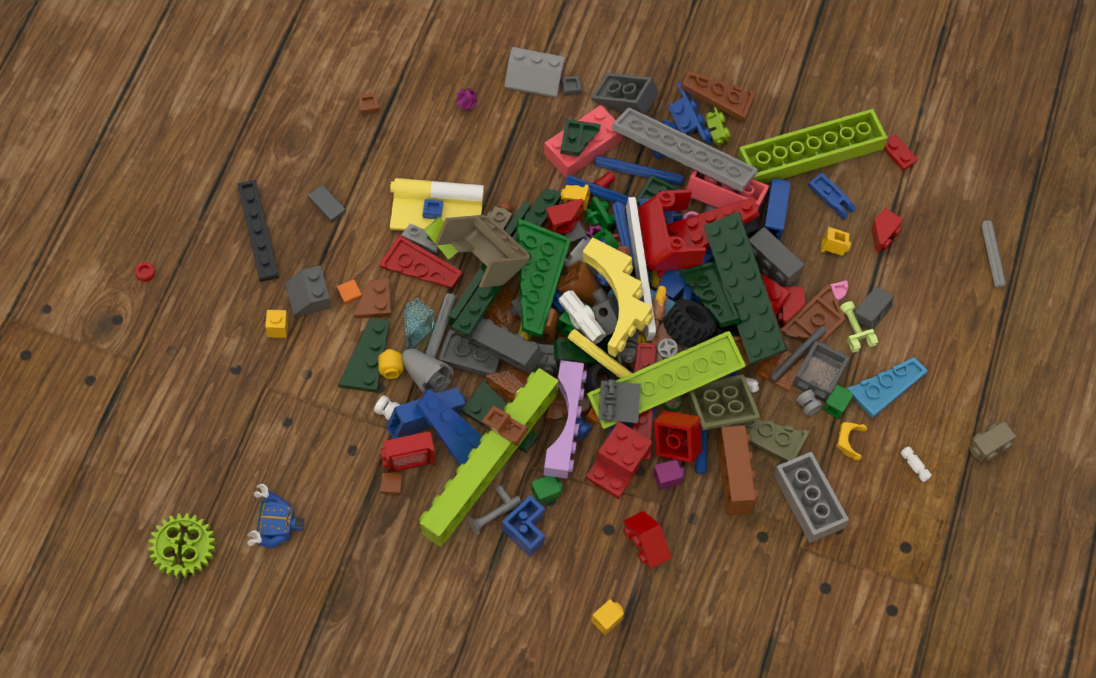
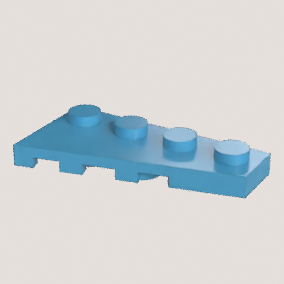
(880, 391)

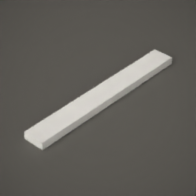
(639, 260)

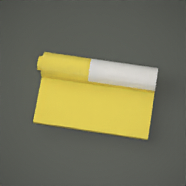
(410, 196)

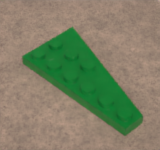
(540, 274)

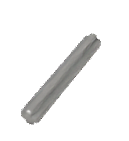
(993, 254)
(440, 325)

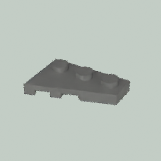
(463, 355)

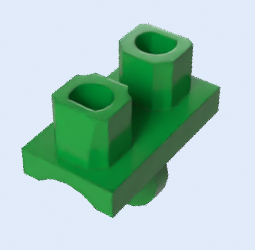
(598, 214)

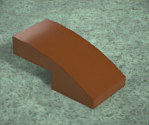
(551, 326)
(505, 426)

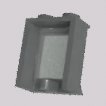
(821, 370)

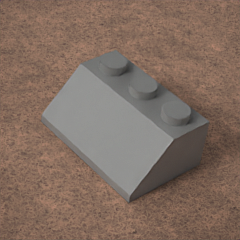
(534, 72)

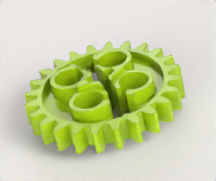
(163, 544)

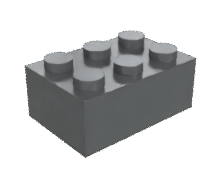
(775, 259)

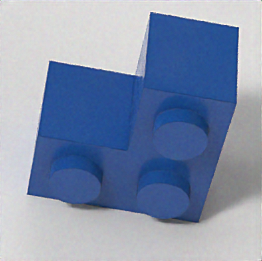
(521, 526)

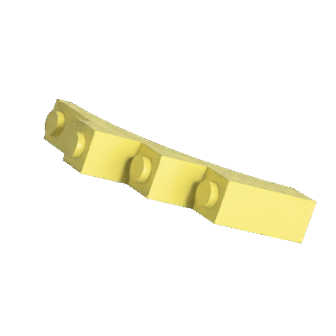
(628, 291)

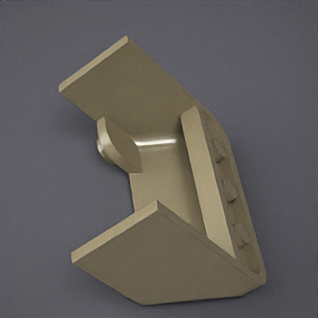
(489, 243)

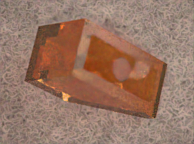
(507, 382)

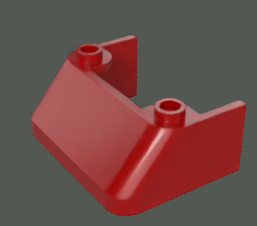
(659, 249)

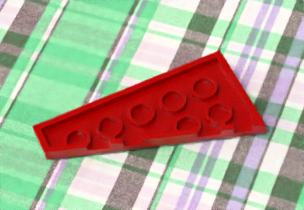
(693, 230)

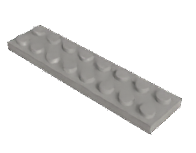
(685, 149)

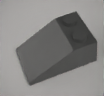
(626, 91)

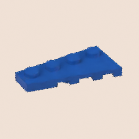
(450, 427)

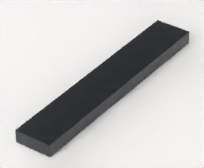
(258, 231)

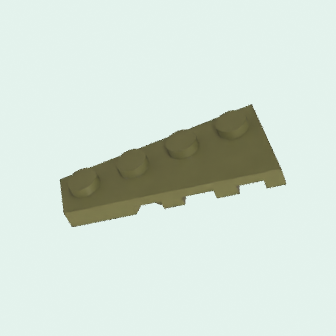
(775, 439)

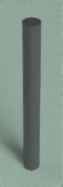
(797, 353)

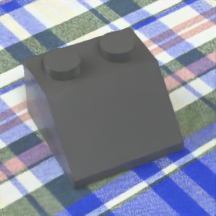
(308, 292)

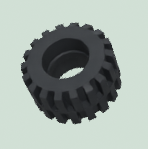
(689, 323)

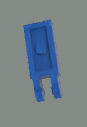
(831, 195)

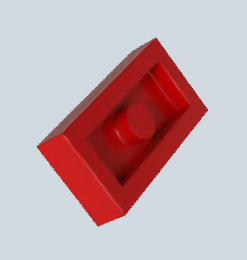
(899, 153)

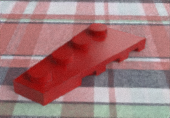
(416, 262)

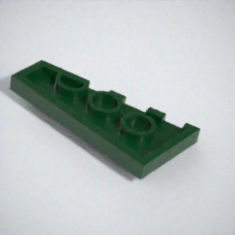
(708, 287)
(568, 351)
(363, 370)
(480, 405)

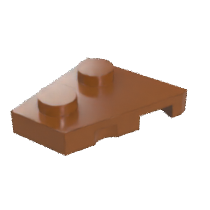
(375, 300)

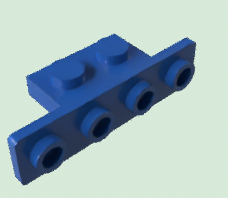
(687, 117)

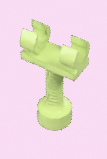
(848, 309)

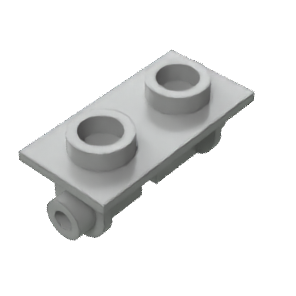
(419, 237)

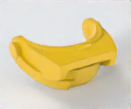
(843, 443)

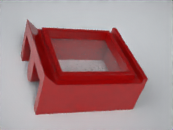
(408, 452)

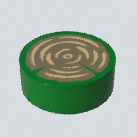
(674, 404)

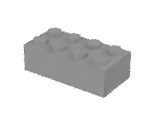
(810, 497)

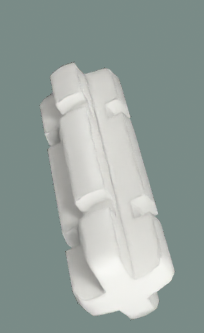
(916, 464)

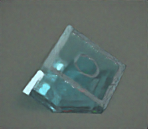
(417, 322)

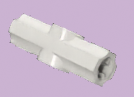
(582, 317)

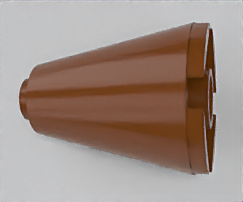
(580, 281)

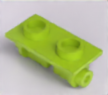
(722, 133)

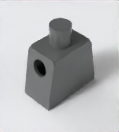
(605, 310)

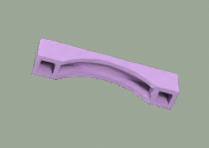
(558, 454)

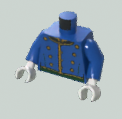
(274, 520)

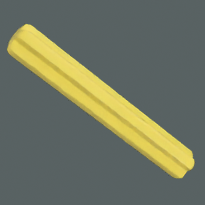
(598, 354)

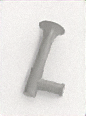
(476, 524)

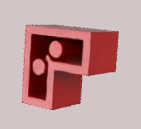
(648, 537)

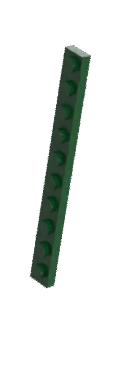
(484, 297)

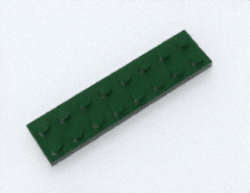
(746, 288)

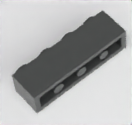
(506, 346)

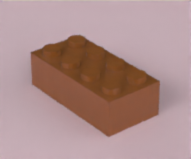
(736, 470)

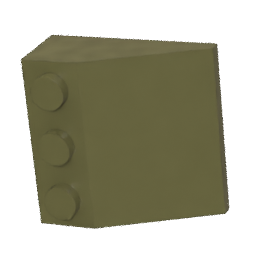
(723, 403)

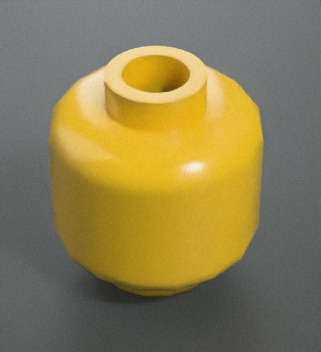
(390, 364)

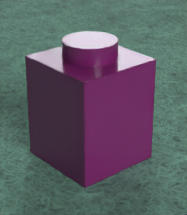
(668, 474)

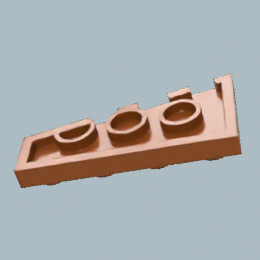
(724, 97)

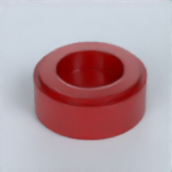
(145, 271)

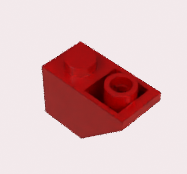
(565, 216)
(884, 228)
(792, 305)

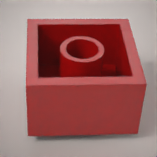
(678, 436)

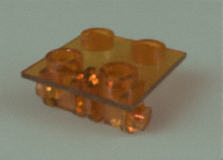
(500, 309)
(769, 365)

